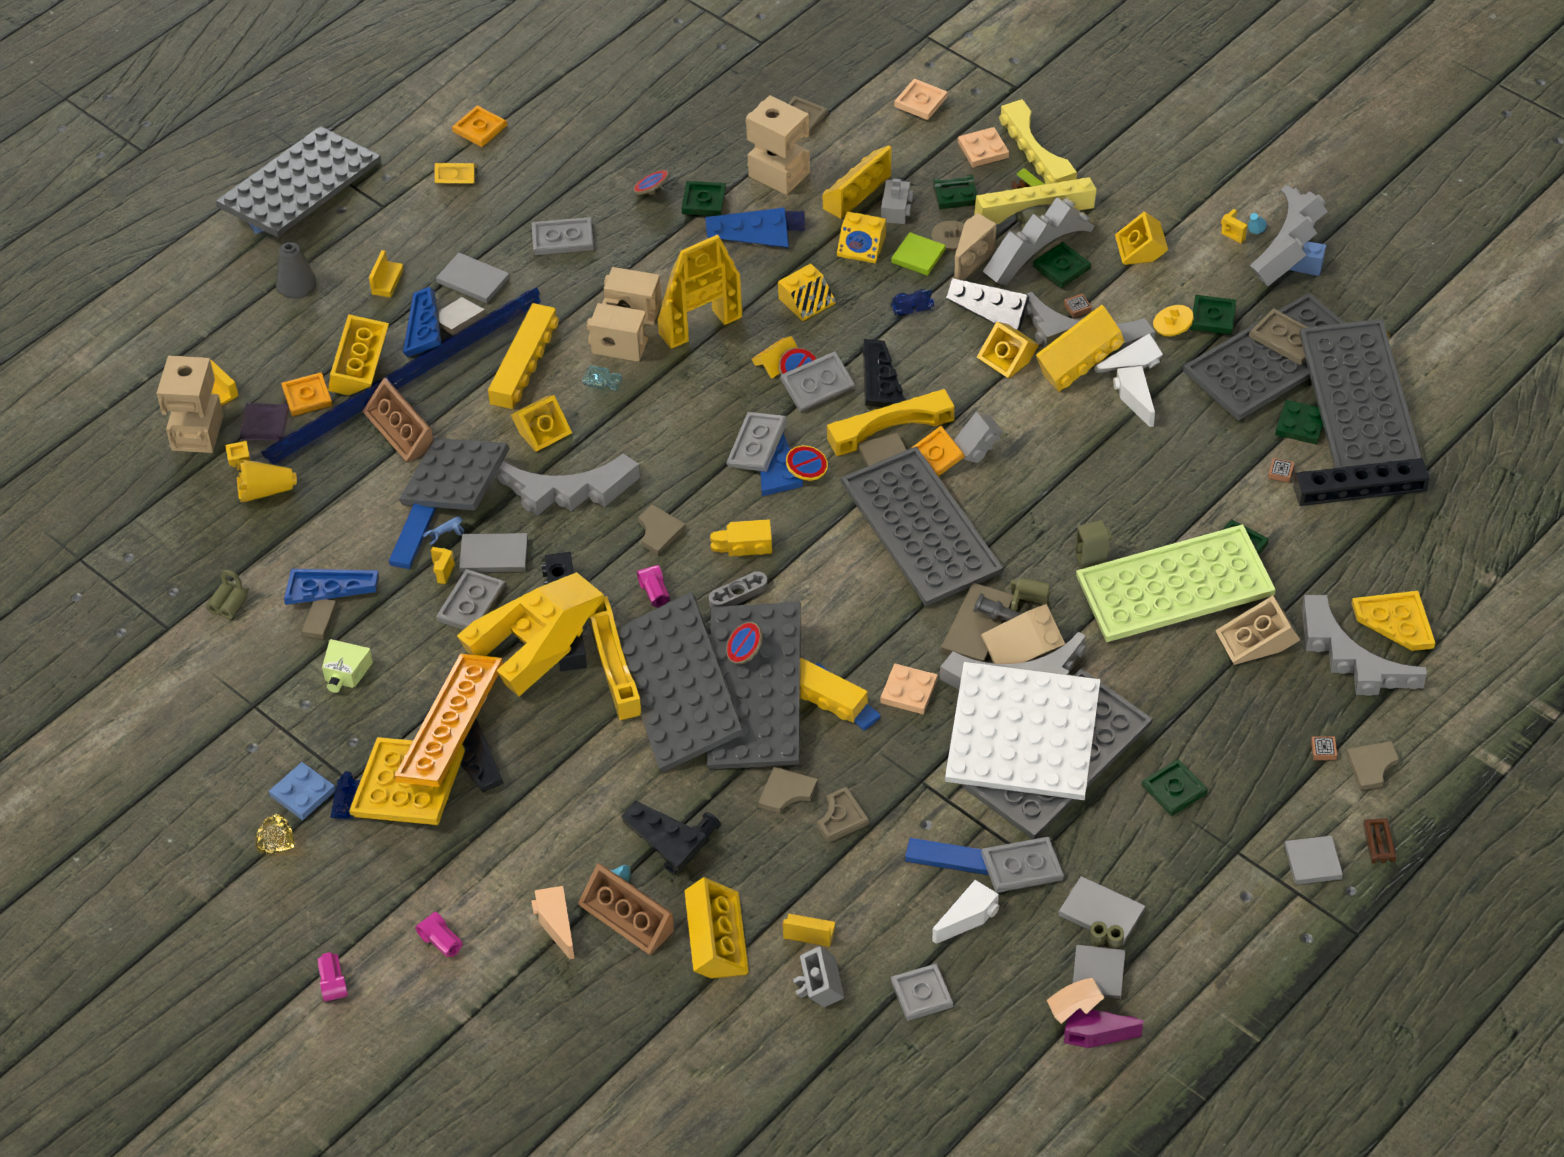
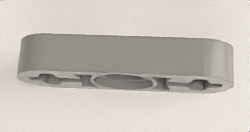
(742, 583)

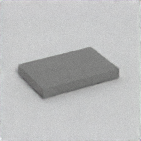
(562, 236)
(472, 278)
(817, 381)
(757, 441)
(494, 552)
(470, 599)
(1022, 864)
(1094, 903)

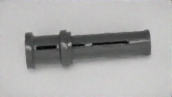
(994, 609)

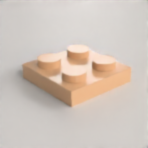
(920, 99)
(983, 147)
(908, 688)

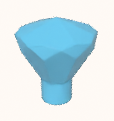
(1256, 224)
(623, 872)

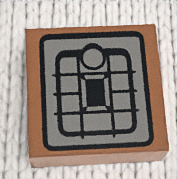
(1077, 305)
(1281, 470)
(1323, 748)

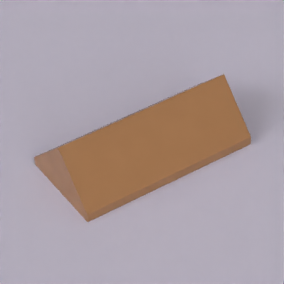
(398, 422)
(626, 909)

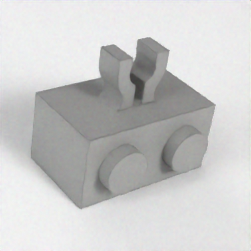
(896, 201)
(978, 436)
(820, 977)

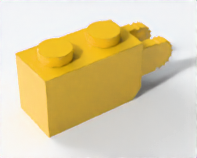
(743, 538)

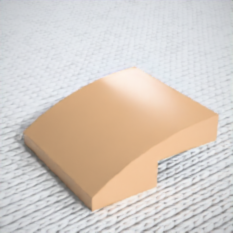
(1081, 994)

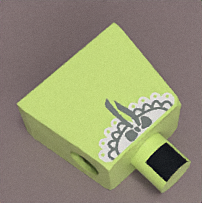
(345, 664)

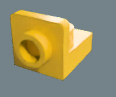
(1233, 228)
(443, 563)

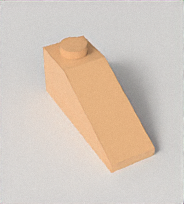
(553, 917)

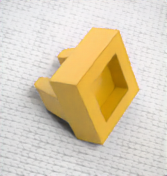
(237, 452)

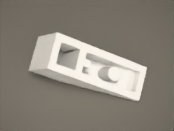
(1140, 353)
(1135, 392)
(968, 912)

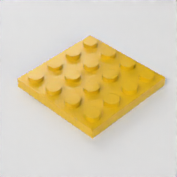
(386, 799)

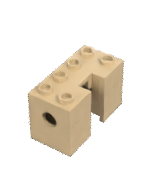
(776, 157)
(628, 304)
(194, 411)

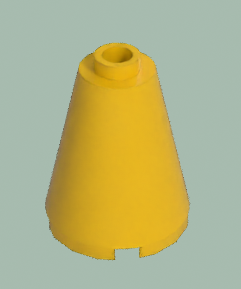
(262, 480)

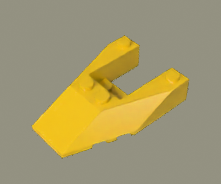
(698, 277)
(543, 620)

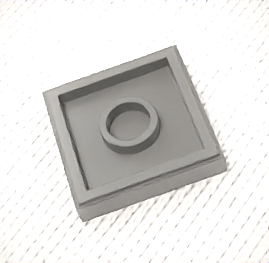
(1313, 860)
(1103, 966)
(921, 992)

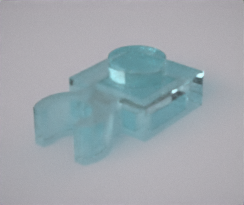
(600, 376)

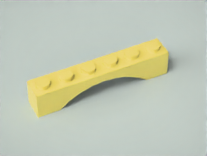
(1017, 120)
(1004, 204)

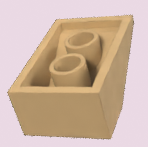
(975, 245)
(1258, 632)
(1024, 637)

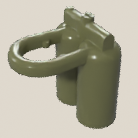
(1029, 591)
(228, 596)
(1110, 937)

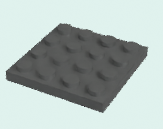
(454, 474)

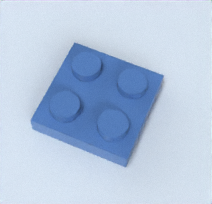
(302, 791)

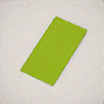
(1029, 178)

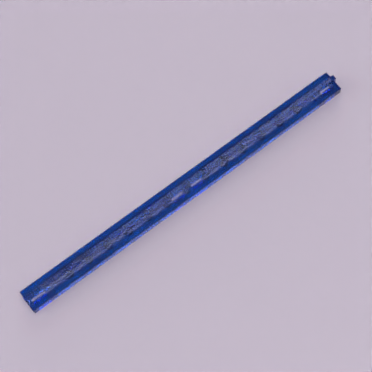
(424, 362)

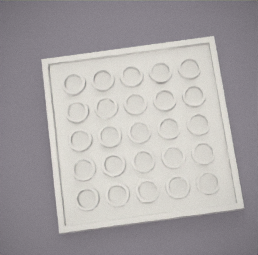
(1023, 731)

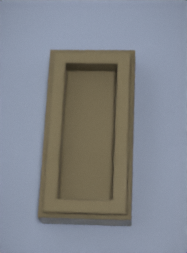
(319, 618)

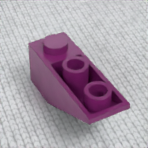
(1100, 1028)

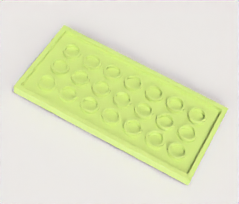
(1175, 583)

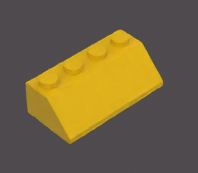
(858, 183)
(1080, 348)
(357, 355)
(715, 930)

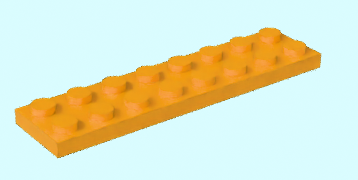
(449, 720)

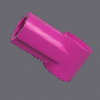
(653, 583)
(435, 930)
(332, 981)

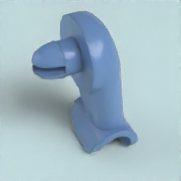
(448, 526)

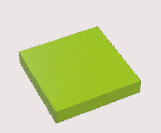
(918, 253)

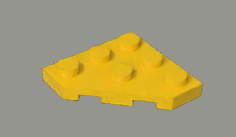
(1397, 618)

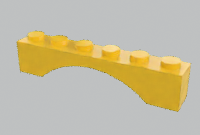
(928, 409)
(613, 662)

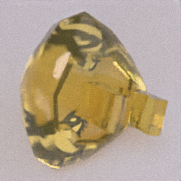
(274, 835)

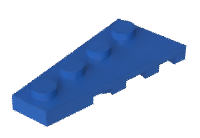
(755, 227)
(423, 323)
(778, 476)
(321, 584)

